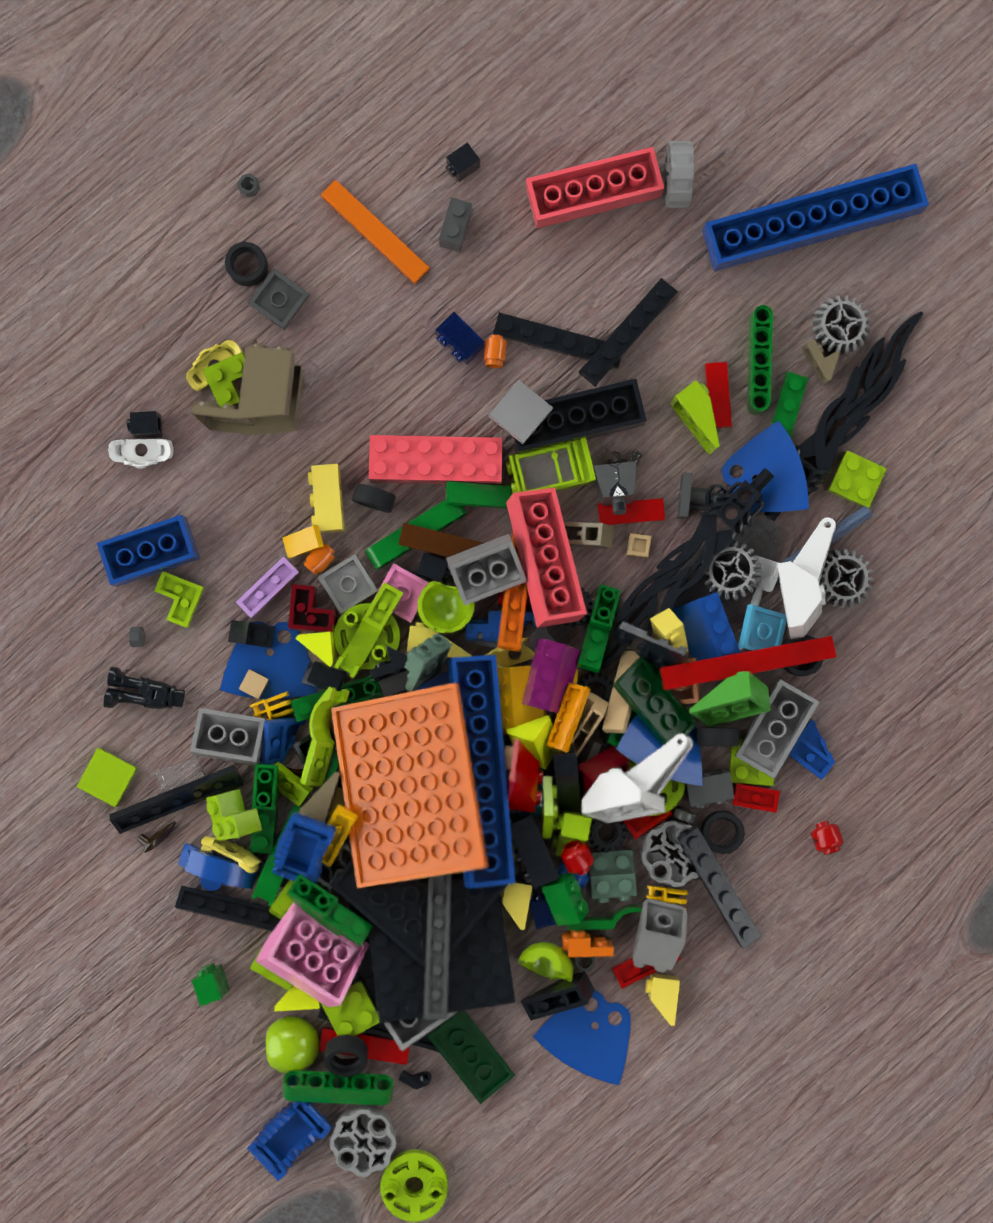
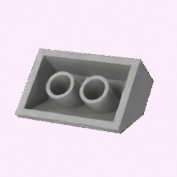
(486, 569)
(228, 737)

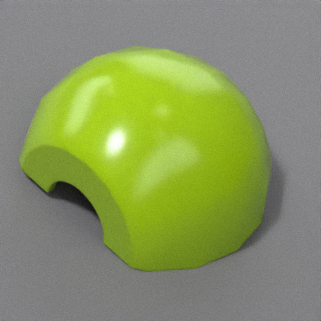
(443, 608)
(547, 960)
(291, 1044)

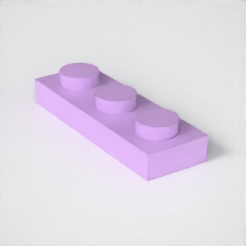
(267, 587)

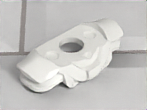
(124, 451)

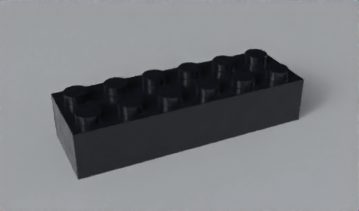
(588, 415)

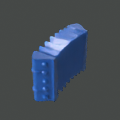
(302, 848)
(288, 1136)

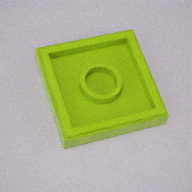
(107, 777)

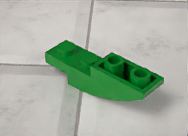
(598, 628)
(360, 691)
(266, 801)
(328, 912)

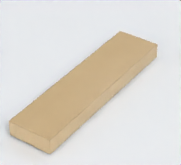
(618, 709)

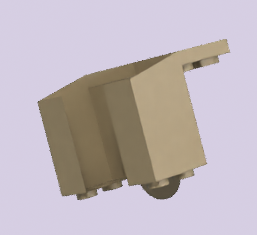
(267, 397)

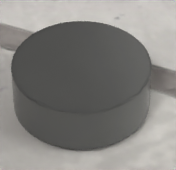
(684, 814)

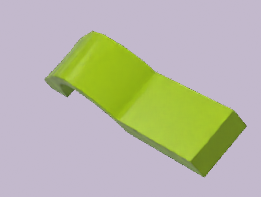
(369, 629)
(322, 743)

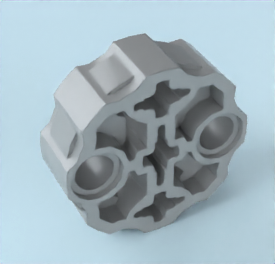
(678, 174)
(651, 860)
(348, 1140)

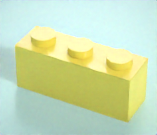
(327, 498)

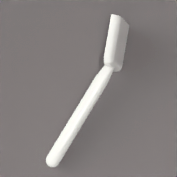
(766, 581)

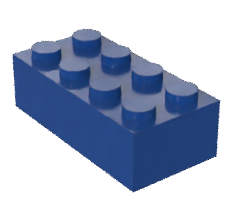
(148, 550)

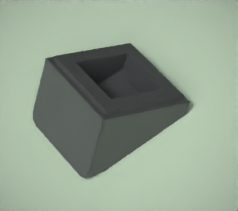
(540, 633)

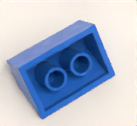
(707, 628)

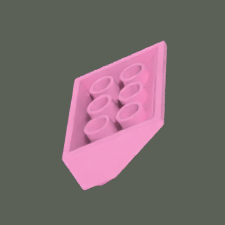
(312, 957)

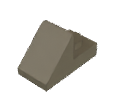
(822, 366)

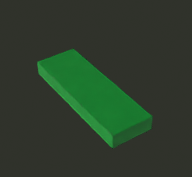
(477, 495)

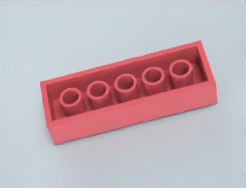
(594, 187)
(435, 459)
(546, 557)

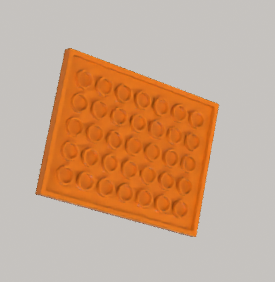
(409, 785)

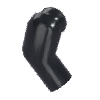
(417, 1080)

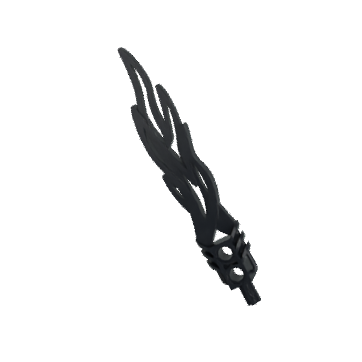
(815, 445)
(714, 544)

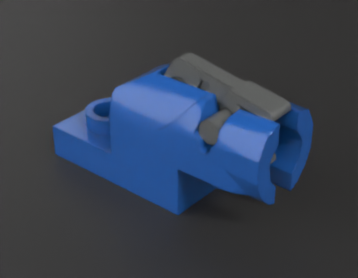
(486, 632)

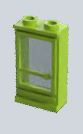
(555, 466)

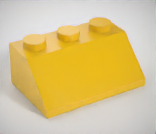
(512, 686)

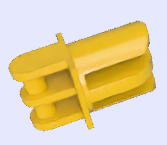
(270, 709)
(667, 898)

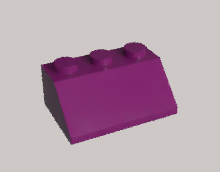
(550, 674)

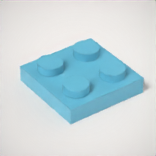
(761, 628)

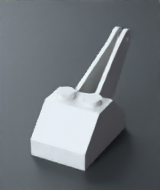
(801, 579)
(636, 793)

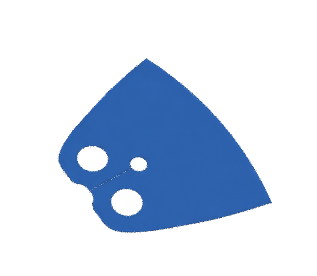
(776, 453)
(283, 668)
(640, 743)
(589, 1051)

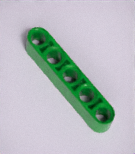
(764, 350)
(435, 519)
(346, 1093)

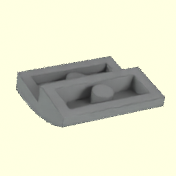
(520, 412)

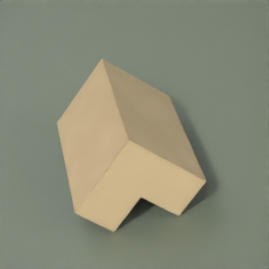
(590, 718)

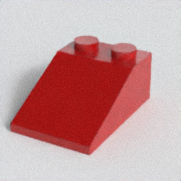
(524, 779)

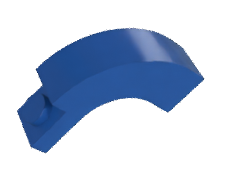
(215, 867)

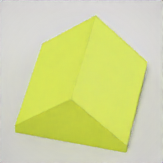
(321, 645)
(535, 737)

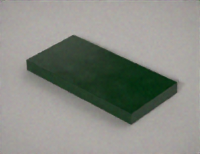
(652, 703)
(471, 1055)

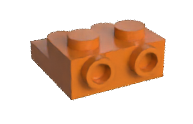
(579, 944)

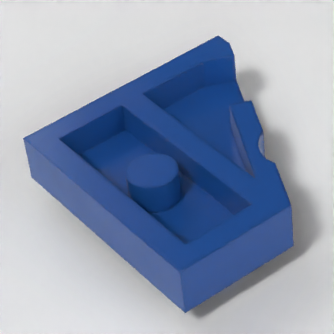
(278, 738)
(812, 752)

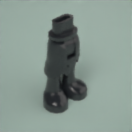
(152, 693)

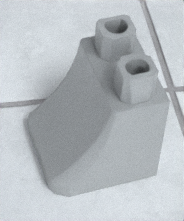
(660, 935)

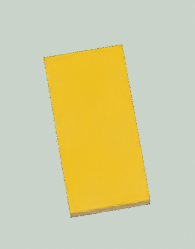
(303, 541)

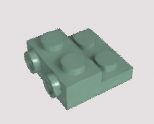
(426, 661)
(612, 876)

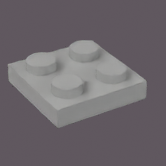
(348, 584)

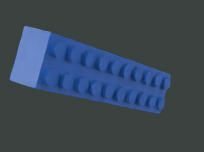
(815, 217)
(483, 724)

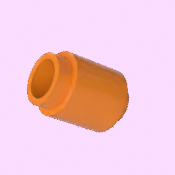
(495, 351)
(319, 559)

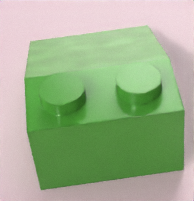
(733, 700)

